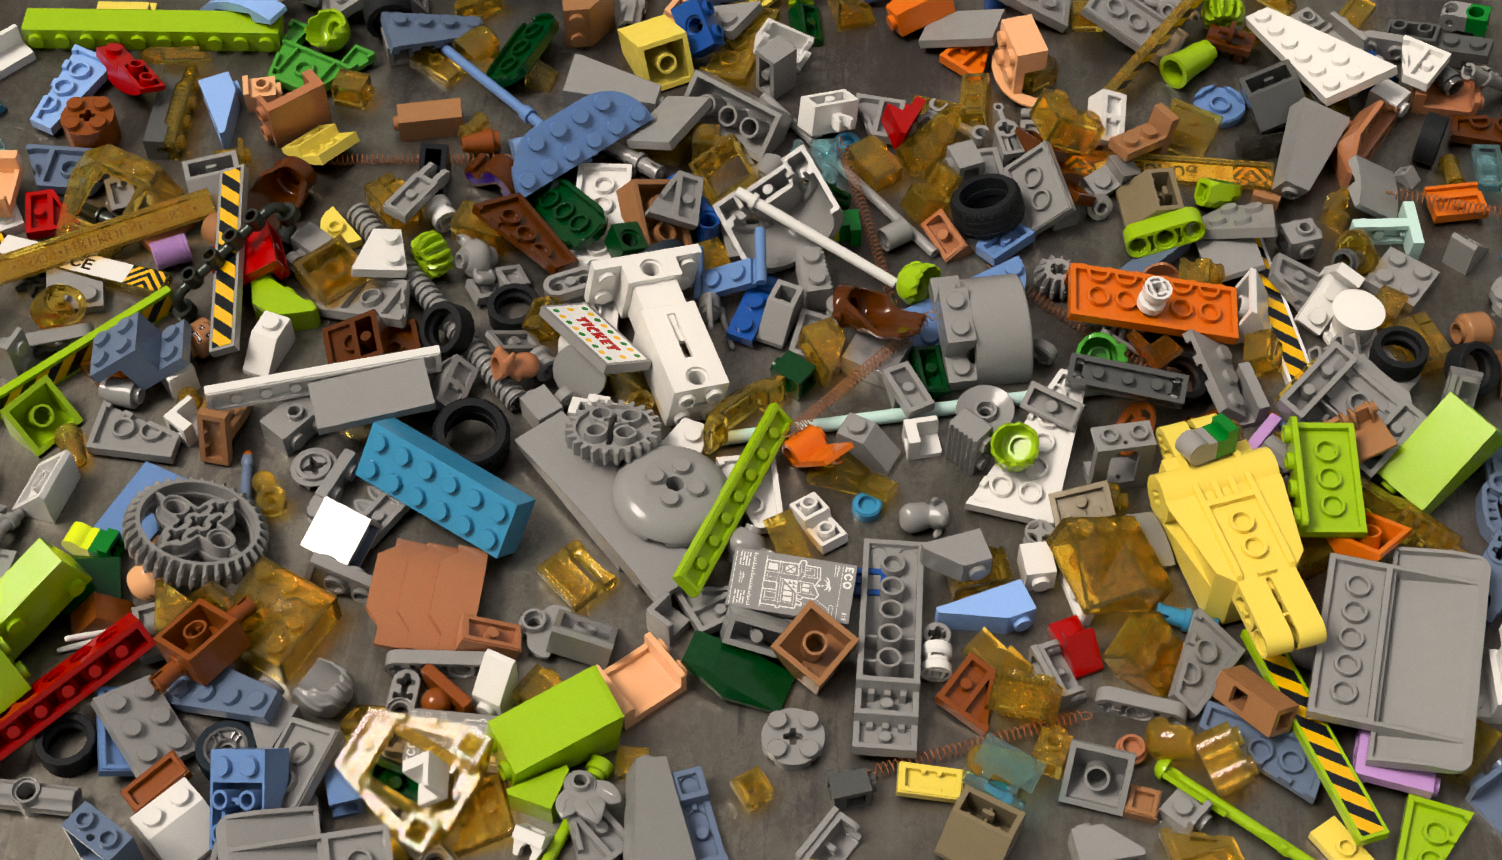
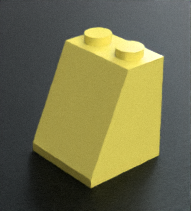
(658, 51)

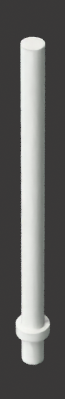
(755, 202)

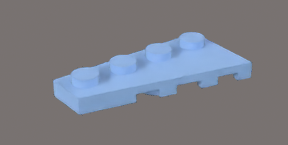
(79, 78)

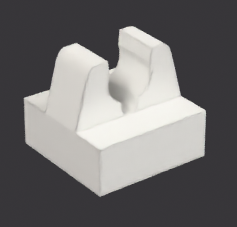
(527, 834)

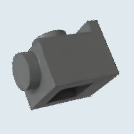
(850, 788)

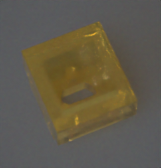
(752, 780)

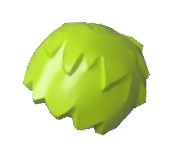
(328, 30)
(914, 281)
(1015, 446)

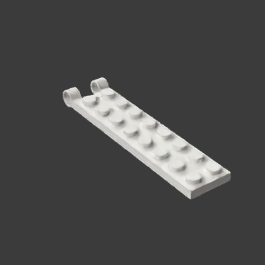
(600, 183)

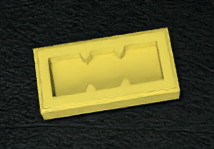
(929, 782)
(1336, 842)

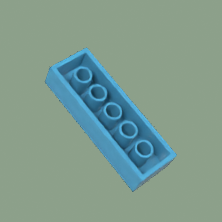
(445, 487)

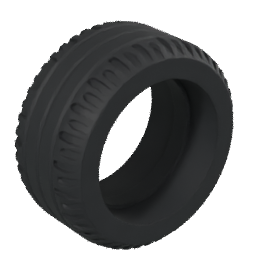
(991, 222)
(478, 410)

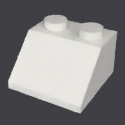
(175, 824)

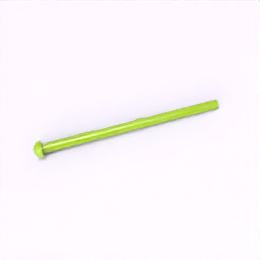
(1164, 770)

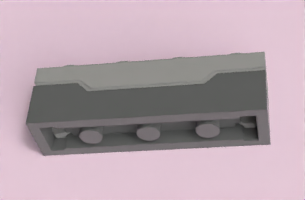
(1126, 380)

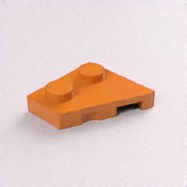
(965, 59)

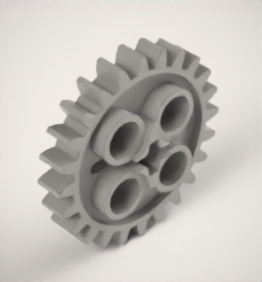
(592, 430)

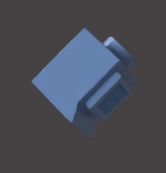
(342, 796)

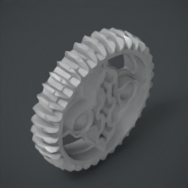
(194, 532)

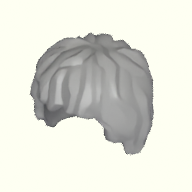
(325, 688)

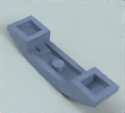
(698, 814)

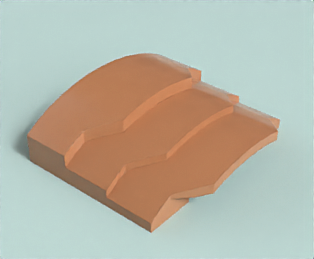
(423, 592)

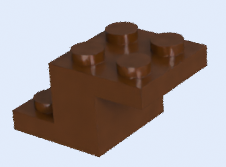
(368, 337)

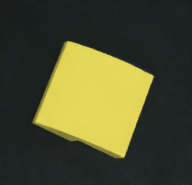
(321, 144)

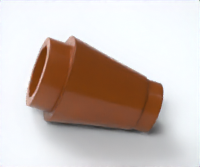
(481, 142)

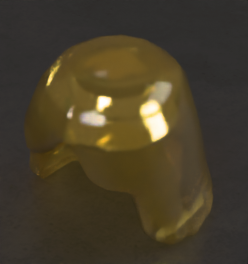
(478, 44)
(1359, 241)
(1169, 741)

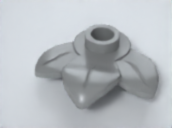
(539, 636)
(587, 799)

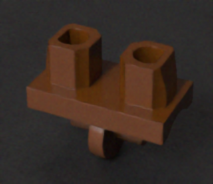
(1231, 41)

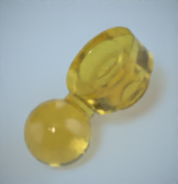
(269, 498)

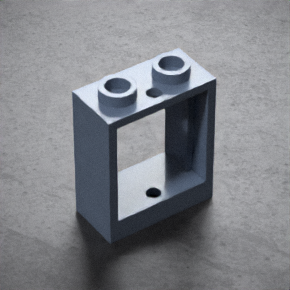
(98, 837)

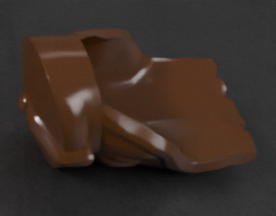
(283, 183)
(873, 313)

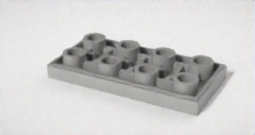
(371, 396)

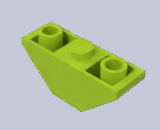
(284, 301)

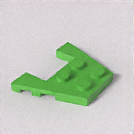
(295, 59)

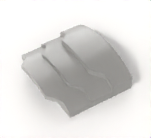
(1344, 382)

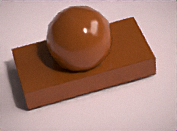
(443, 693)
(155, 781)

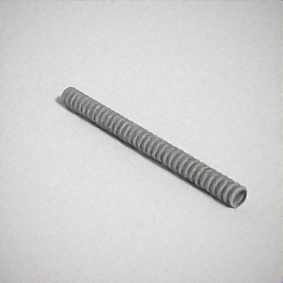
(426, 295)

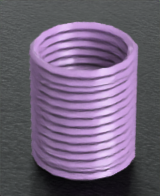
(171, 251)

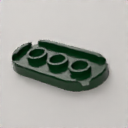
(523, 50)
(570, 213)

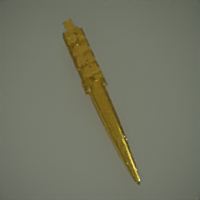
(1398, 509)

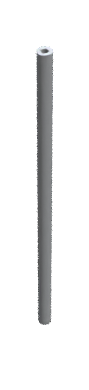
(869, 193)

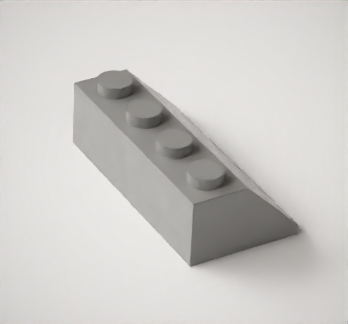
(749, 118)

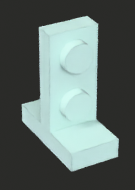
(1399, 230)

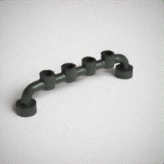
(234, 240)

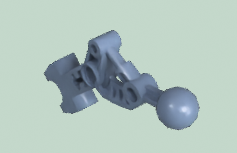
(1490, 529)

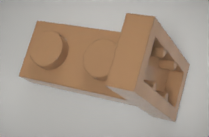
(1147, 138)
(217, 431)

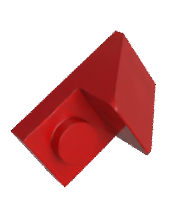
(900, 122)
(1078, 646)

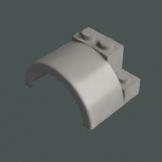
(787, 192)
(985, 316)

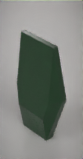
(106, 579)
(737, 673)

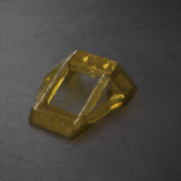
(146, 175)
(467, 763)

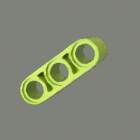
(1173, 222)

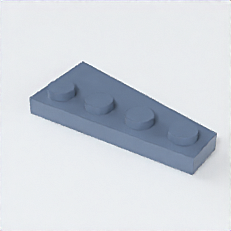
(227, 696)

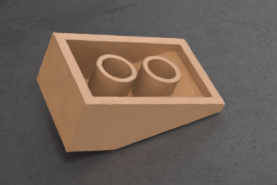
(634, 201)

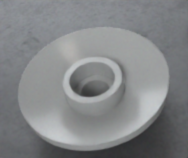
(990, 401)

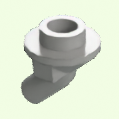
(1101, 208)

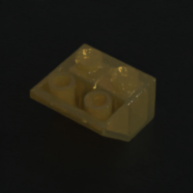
(1145, 653)

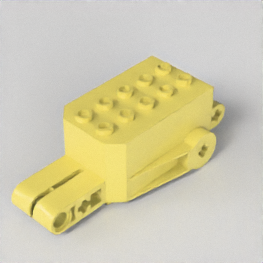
(1236, 540)

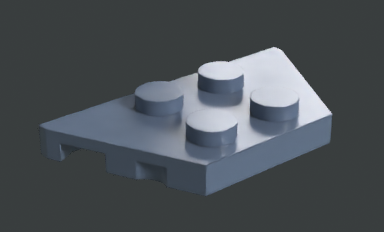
(54, 165)

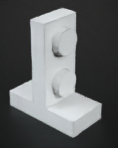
(1318, 307)

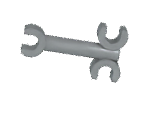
(972, 132)

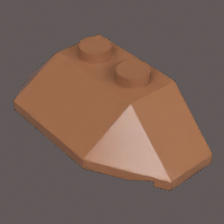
(1363, 138)

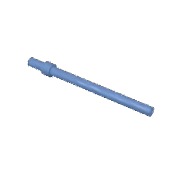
(524, 112)

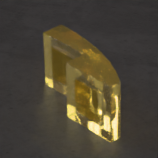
(995, 653)

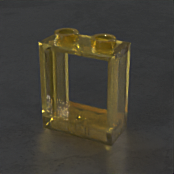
(725, 151)

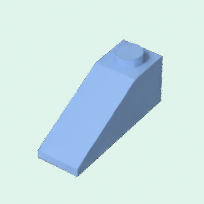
(222, 104)
(997, 609)

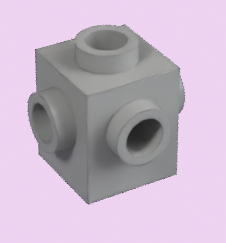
(1299, 239)

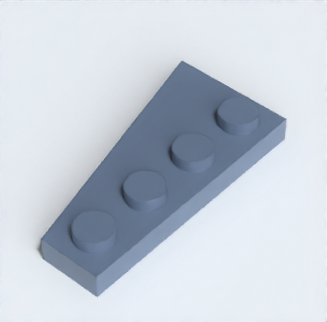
(420, 30)
(1275, 757)

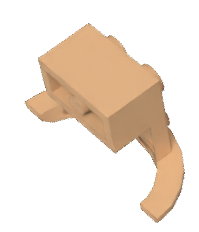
(1018, 52)

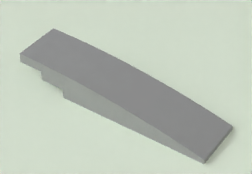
(588, 495)
(889, 651)

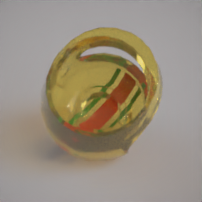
(52, 310)

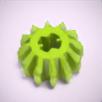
(1222, 12)
(432, 254)

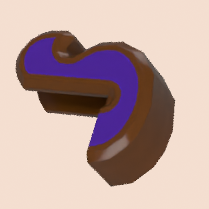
(492, 171)

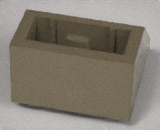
(1149, 195)
(980, 828)

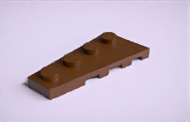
(1476, 130)
(525, 229)

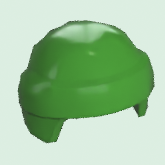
(1103, 346)

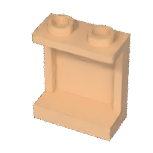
(10, 180)
(645, 680)

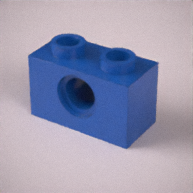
(688, 17)

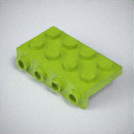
(1324, 479)

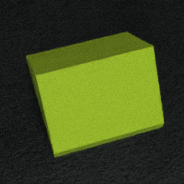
(37, 415)

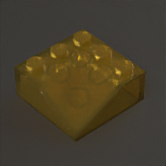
(1109, 564)
(289, 618)

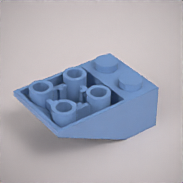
(246, 781)

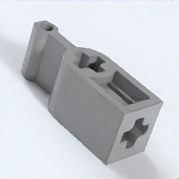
(1004, 136)

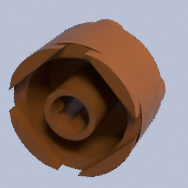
(90, 122)

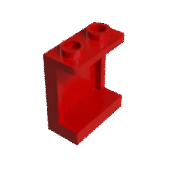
(264, 254)

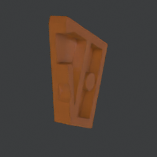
(968, 693)

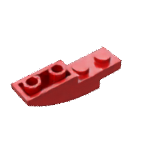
(127, 73)

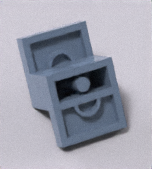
(140, 351)

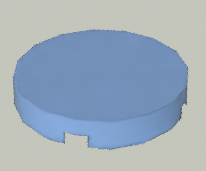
(1222, 101)

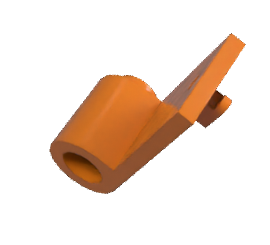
(811, 450)

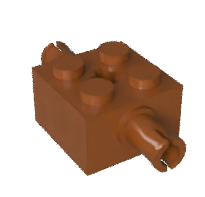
(202, 642)

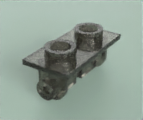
(1260, 147)

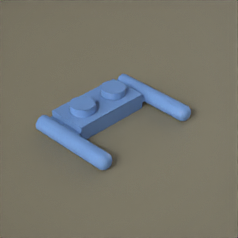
(735, 275)

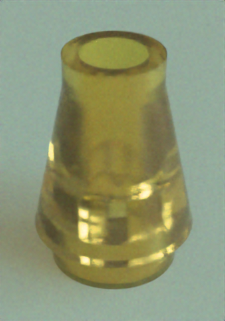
(71, 438)

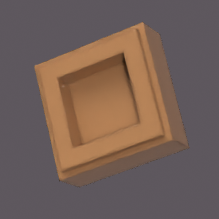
(1142, 804)

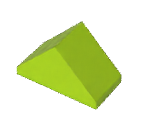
(538, 795)

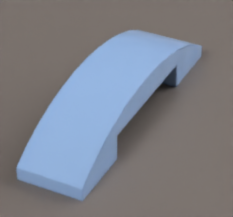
(260, 10)

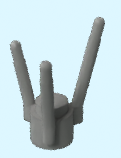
(710, 309)

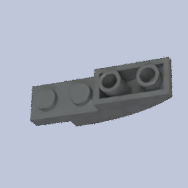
(1461, 46)

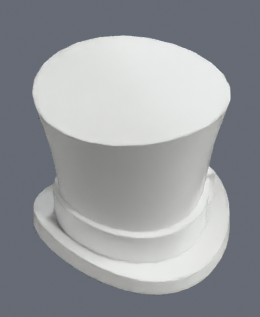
(1355, 312)

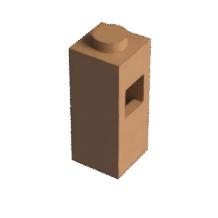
(428, 119)
(1255, 700)

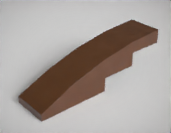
(1030, 139)

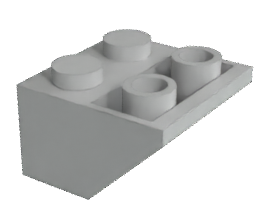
(205, 172)

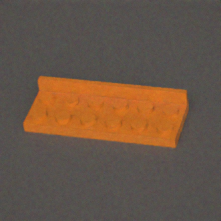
(1111, 294)

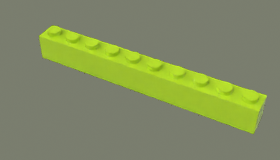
(150, 28)

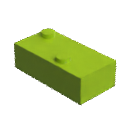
(36, 592)

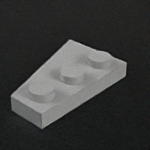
(1222, 379)
(126, 436)

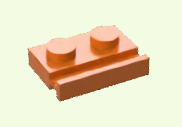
(1461, 191)

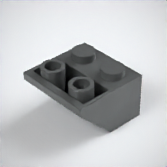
(1271, 94)

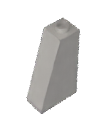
(592, 76)
(1306, 146)
(653, 814)

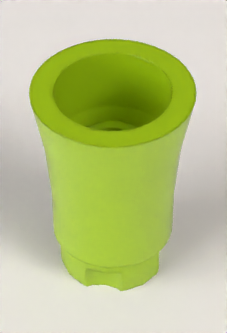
(1185, 64)

